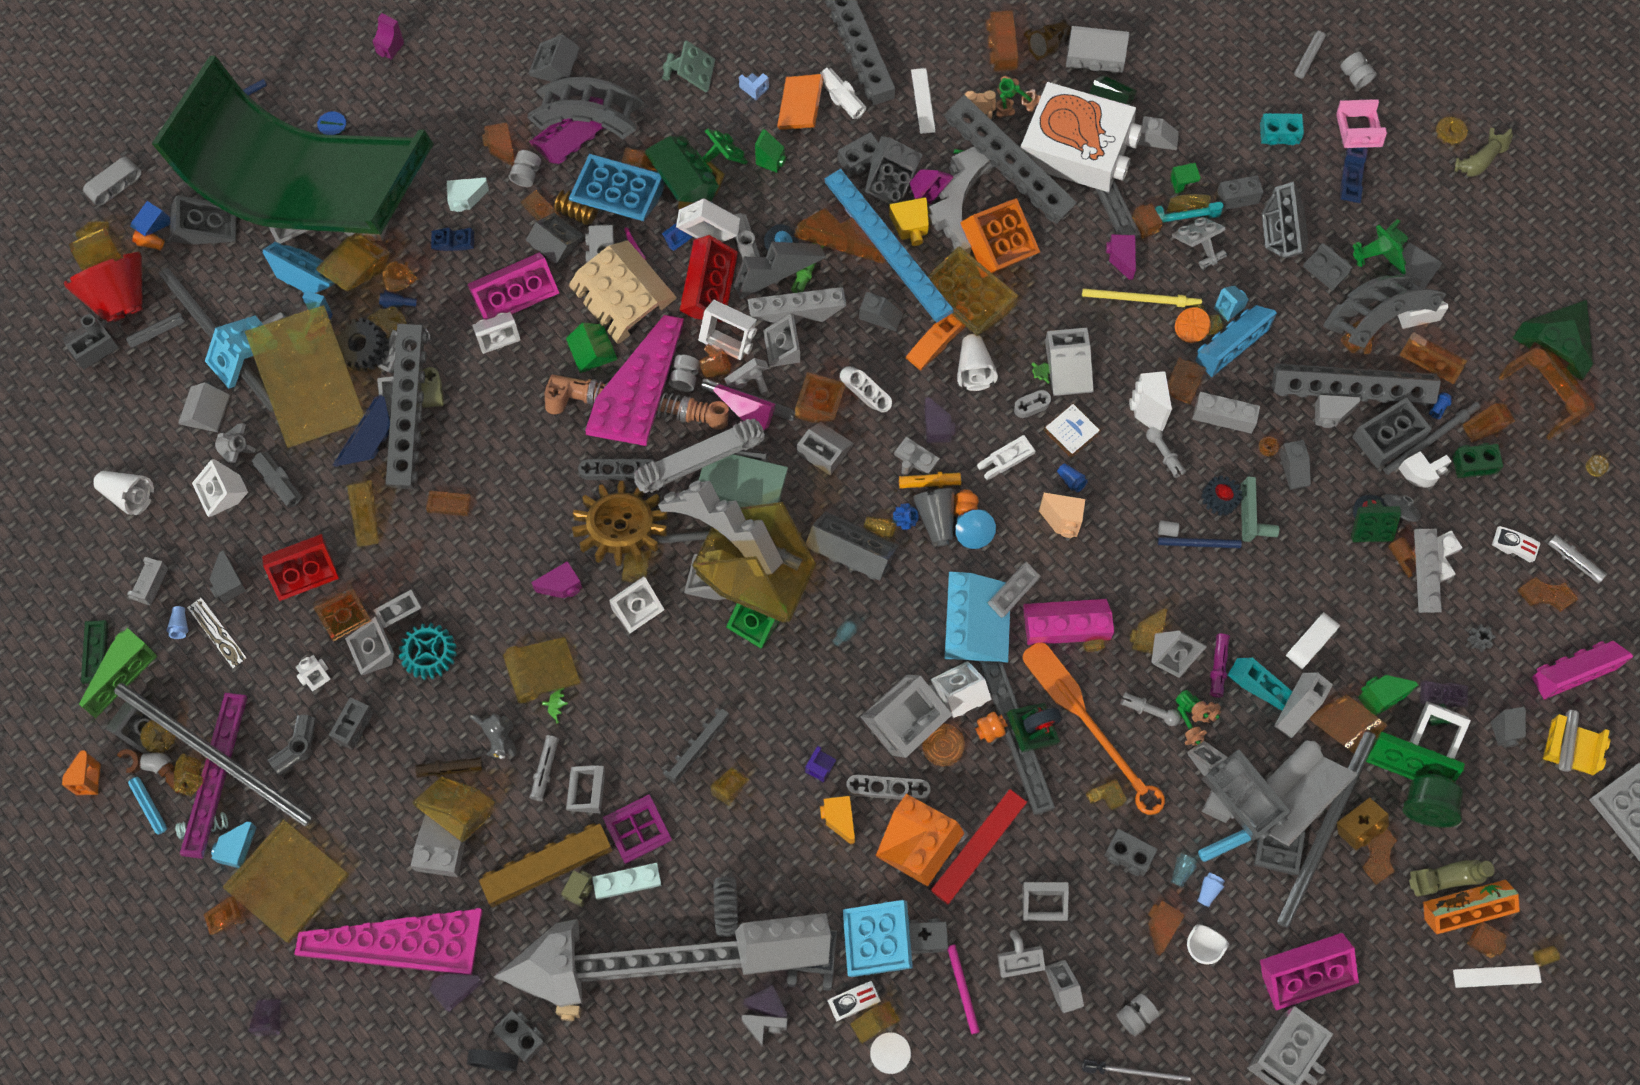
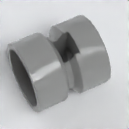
(1358, 70)
(525, 168)
(684, 375)
(1137, 1014)

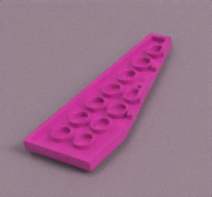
(632, 397)

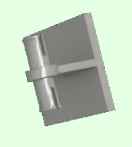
(1201, 232)

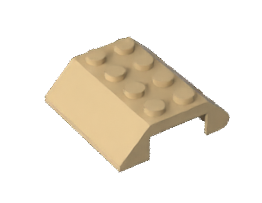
(620, 288)

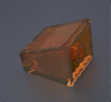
(341, 612)

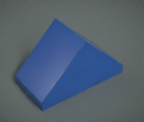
(150, 219)

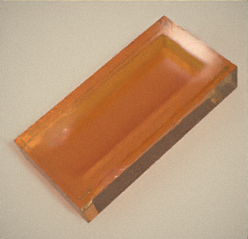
(448, 503)

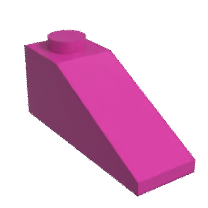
(746, 405)

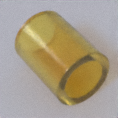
(1546, 956)

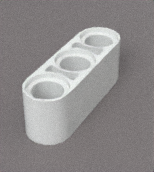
(858, 387)
(1313, 640)

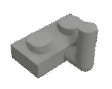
(747, 372)
(915, 457)
(1021, 960)

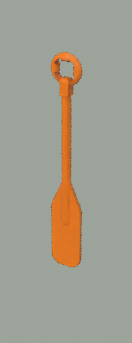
(1067, 694)

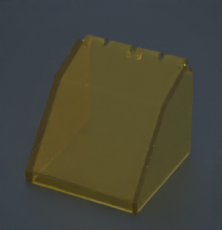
(744, 579)

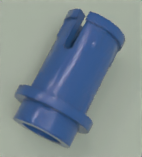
(1442, 402)

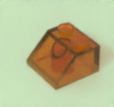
(819, 398)

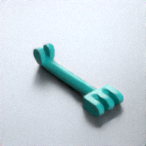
(1213, 210)

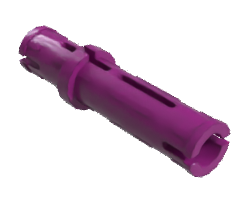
(1219, 668)

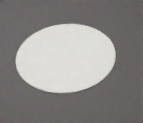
(890, 1053)

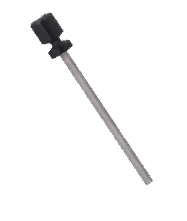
(1091, 1066)

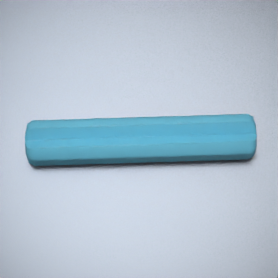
(147, 805)
(1224, 845)

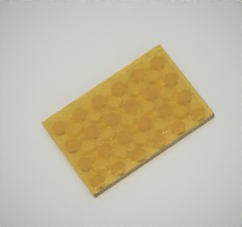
(305, 376)

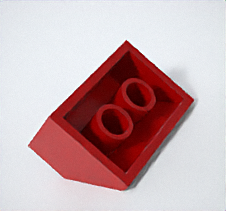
(300, 567)

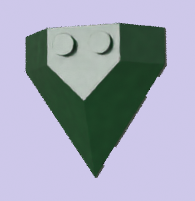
(1564, 334)

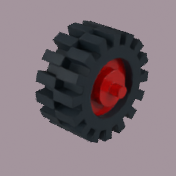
(1221, 495)

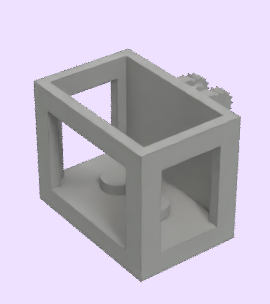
(906, 715)
(1291, 1050)

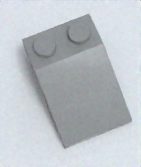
(437, 850)

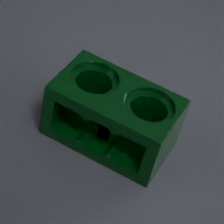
(1479, 465)

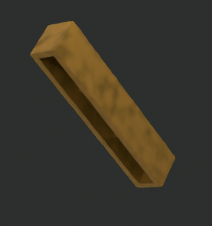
(545, 865)

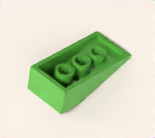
(122, 664)

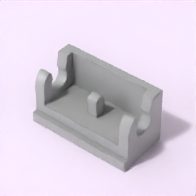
(148, 581)

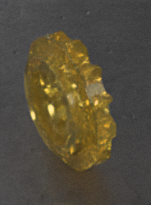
(1457, 126)
(148, 734)

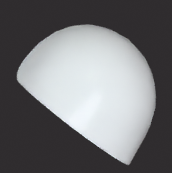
(1206, 944)

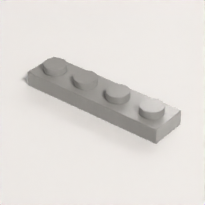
(1427, 570)

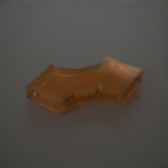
(1556, 595)
(1378, 863)

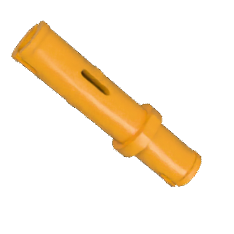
(930, 480)

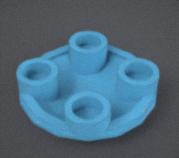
(975, 529)

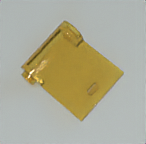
(539, 670)

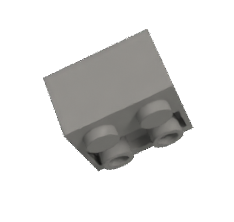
(823, 447)

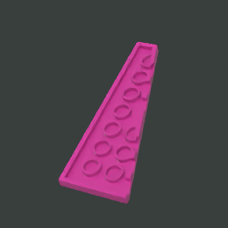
(421, 943)

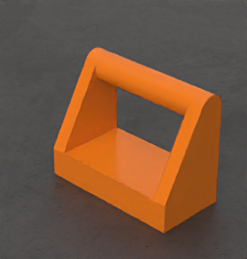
(81, 779)

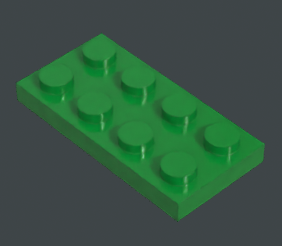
(1410, 759)

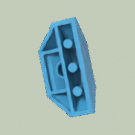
(296, 267)

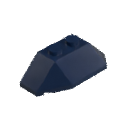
(367, 435)

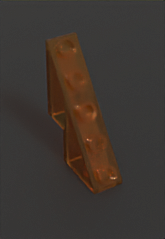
(845, 237)

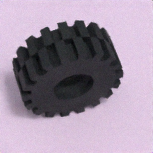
(373, 349)

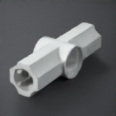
(842, 93)

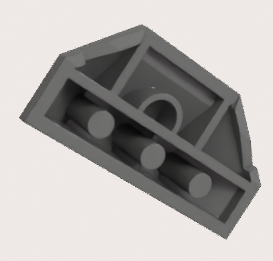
(1285, 222)

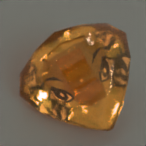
(397, 276)

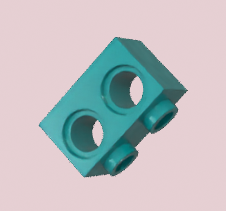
(1281, 125)

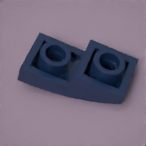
(450, 240)

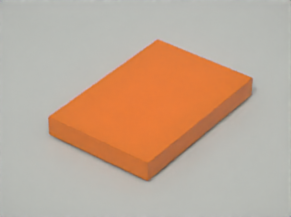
(800, 102)

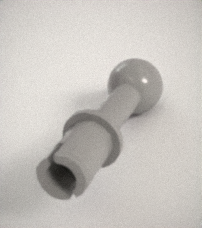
(1170, 459)
(1171, 717)

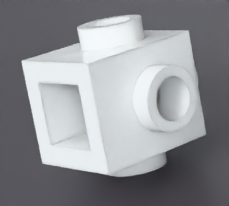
(312, 672)

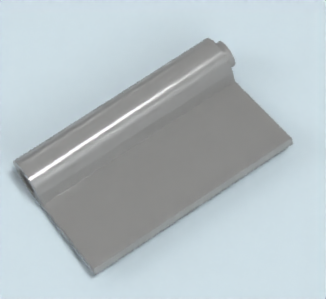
(1306, 787)

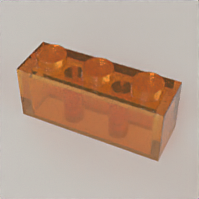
(1002, 40)
(1433, 358)

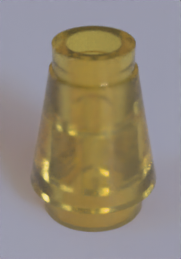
(883, 527)

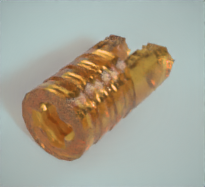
(1402, 552)

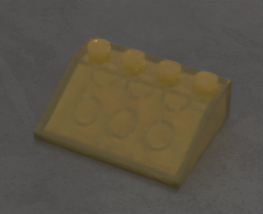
(972, 291)

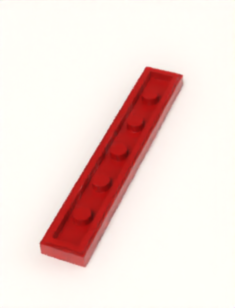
(978, 846)

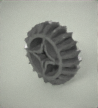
(725, 906)

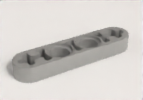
(888, 783)

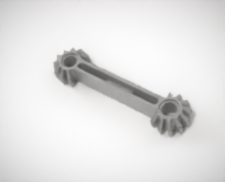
(658, 474)

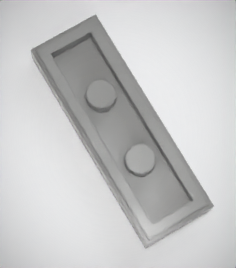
(1013, 589)

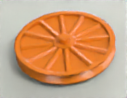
(1192, 325)

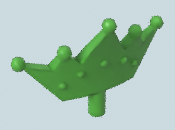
(1041, 371)
(555, 703)

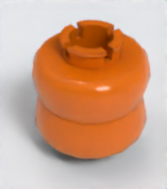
(965, 502)
(991, 727)

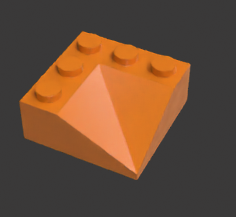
(1000, 236)
(918, 839)

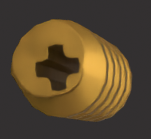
(575, 210)

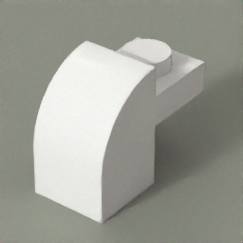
(1421, 472)

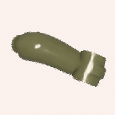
(1480, 161)
(1451, 875)

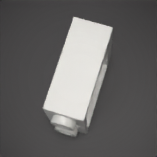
(692, 220)
(719, 340)
(1445, 714)

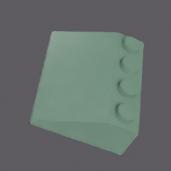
(746, 480)

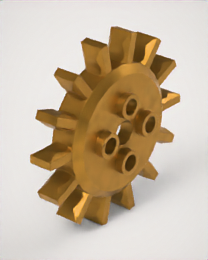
(614, 509)

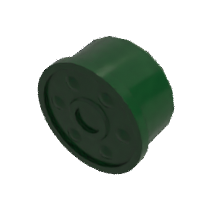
(1434, 801)

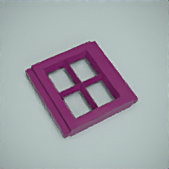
(646, 845)

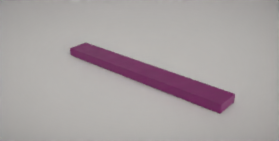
(213, 776)

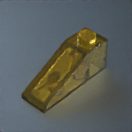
(363, 512)

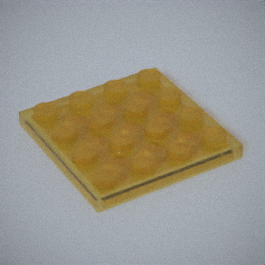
(285, 881)

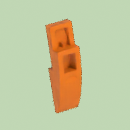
(934, 341)

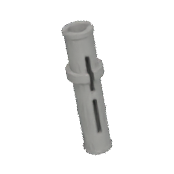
(1580, 561)
(538, 792)

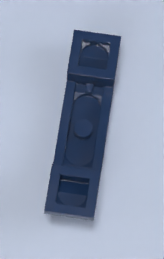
(1352, 174)

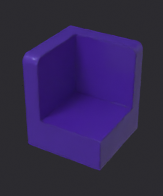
(819, 764)

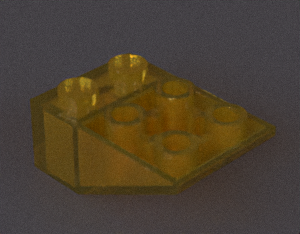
(354, 261)

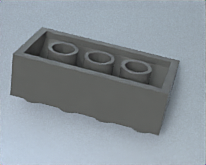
(851, 546)

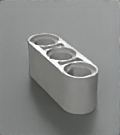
(112, 181)

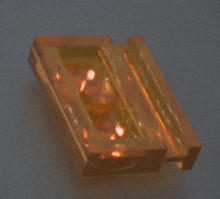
(1185, 380)

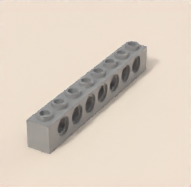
(657, 961)

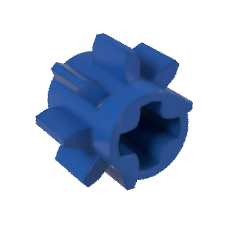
(905, 516)

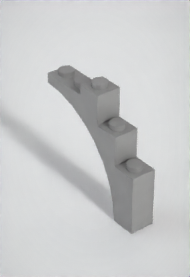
(947, 214)
(726, 517)

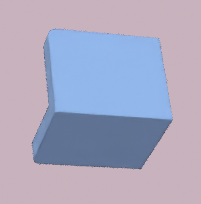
(754, 85)

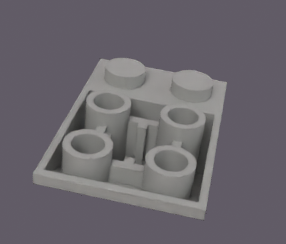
(1069, 361)

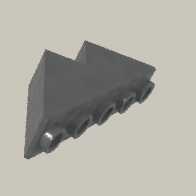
(780, 262)

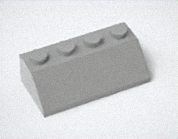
(783, 943)

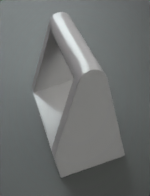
(597, 789)
(1045, 888)

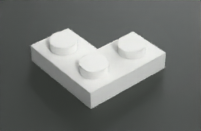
(1447, 546)

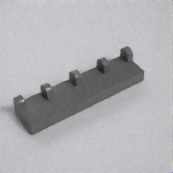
(697, 746)

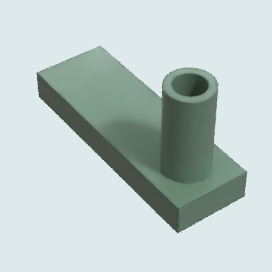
(1250, 527)

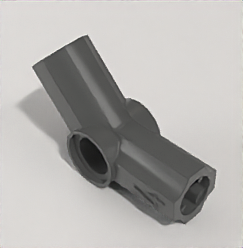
(302, 734)

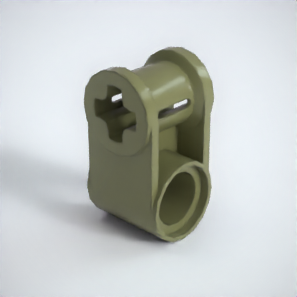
(432, 389)

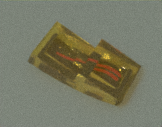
(1189, 201)

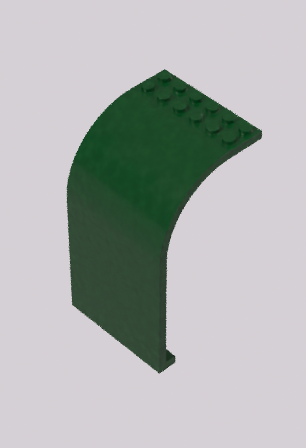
(281, 173)

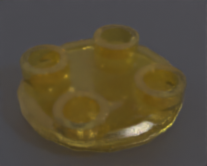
(387, 319)

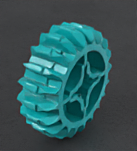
(438, 637)

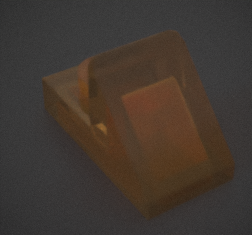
(223, 915)

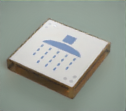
(1072, 430)

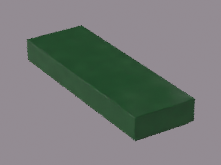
(93, 648)

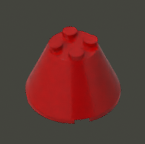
(111, 287)

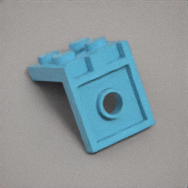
(230, 348)

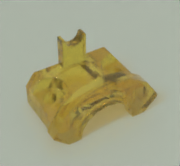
(635, 568)

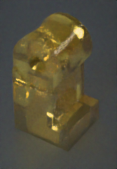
(187, 771)

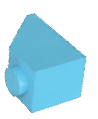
(1230, 302)
(234, 845)

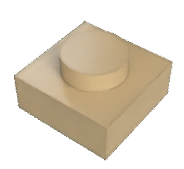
(569, 1012)

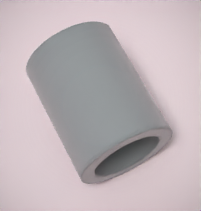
(1168, 528)

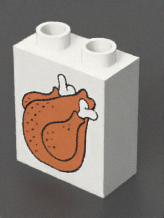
(1081, 136)

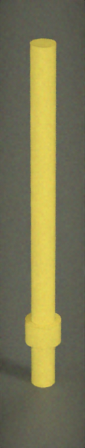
(1180, 300)

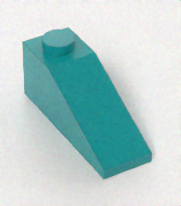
(1260, 682)

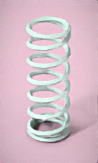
(181, 829)

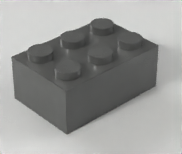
(1391, 432)

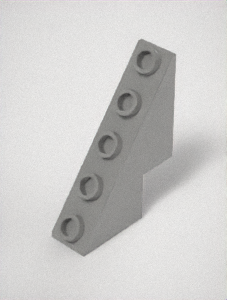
(811, 305)

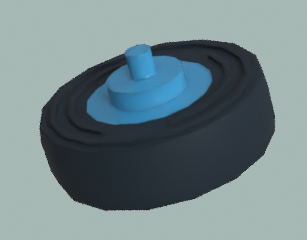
(779, 233)

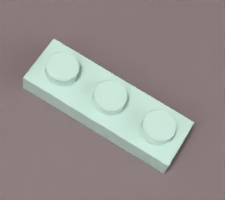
(626, 881)

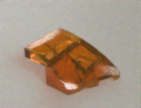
(1347, 721)

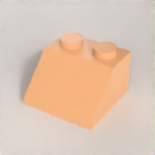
(1063, 513)

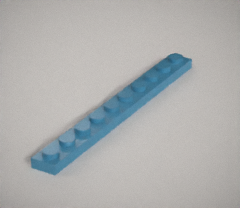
(889, 246)

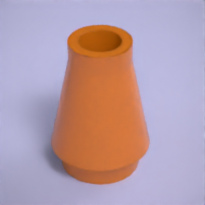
(149, 241)

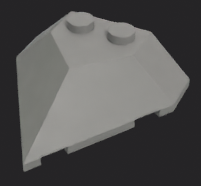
(548, 966)

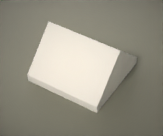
(1422, 316)
(636, 605)

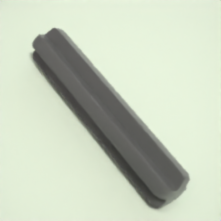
(155, 329)

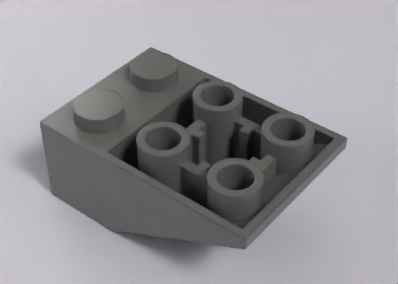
(891, 170)

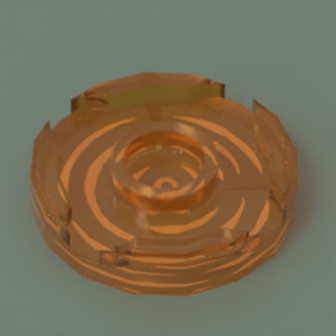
(944, 746)

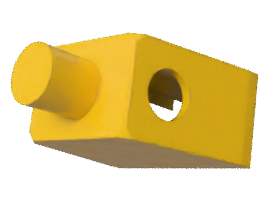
(910, 219)

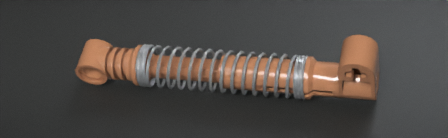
(687, 409)

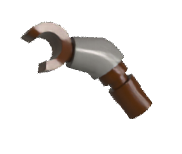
(153, 762)

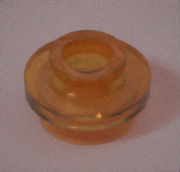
(1271, 441)

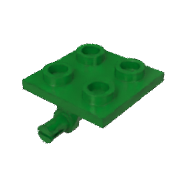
(723, 145)
(1383, 245)

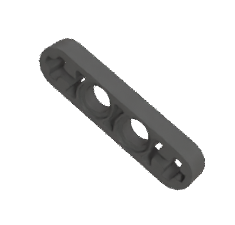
(617, 464)

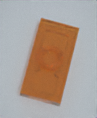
(538, 206)

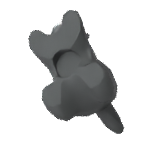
(497, 731)

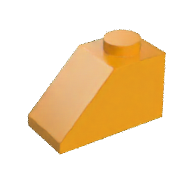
(839, 817)

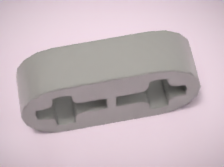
(1033, 407)

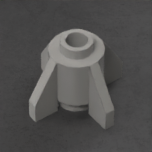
(229, 443)

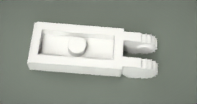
(1007, 456)

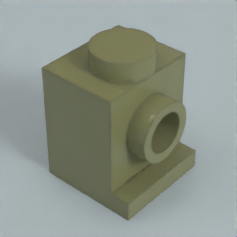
(577, 887)

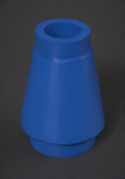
(1074, 479)

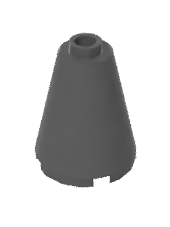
(937, 514)

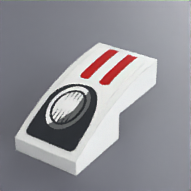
(1517, 543)
(854, 1001)

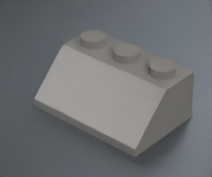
(1097, 49)

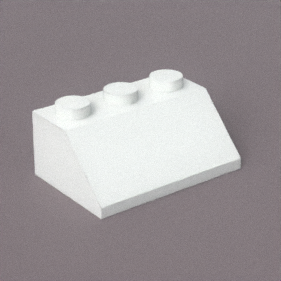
(1151, 400)

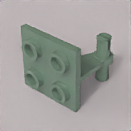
(692, 65)

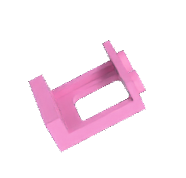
(1360, 137)

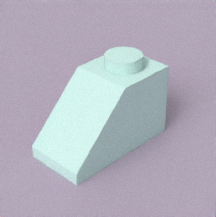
(465, 193)

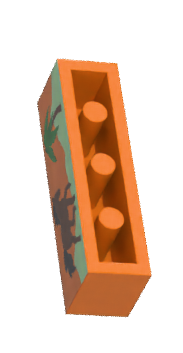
(1471, 906)

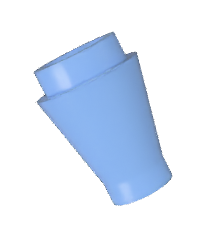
(177, 624)
(1210, 889)

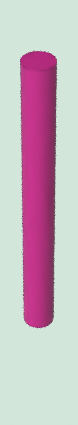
(962, 986)

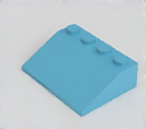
(971, 624)

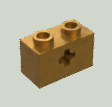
(1363, 824)

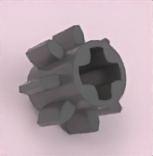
(1487, 637)

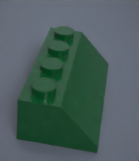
(682, 169)

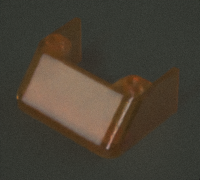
(1576, 399)

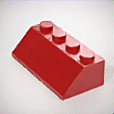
(708, 276)

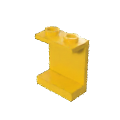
(1588, 747)

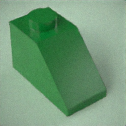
(769, 152)

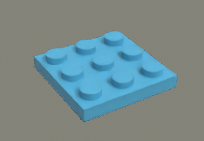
(877, 938)

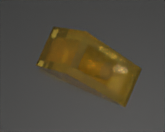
(1145, 632)

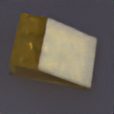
(455, 807)

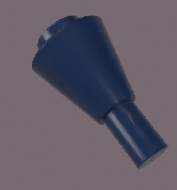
(392, 299)

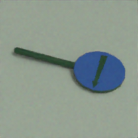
(331, 123)

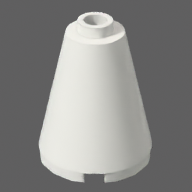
(975, 364)
(125, 490)

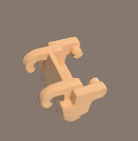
(984, 101)

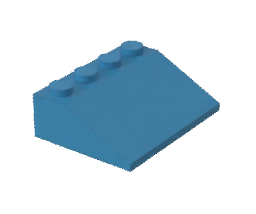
(617, 187)

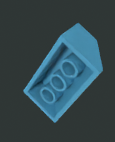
(1235, 339)

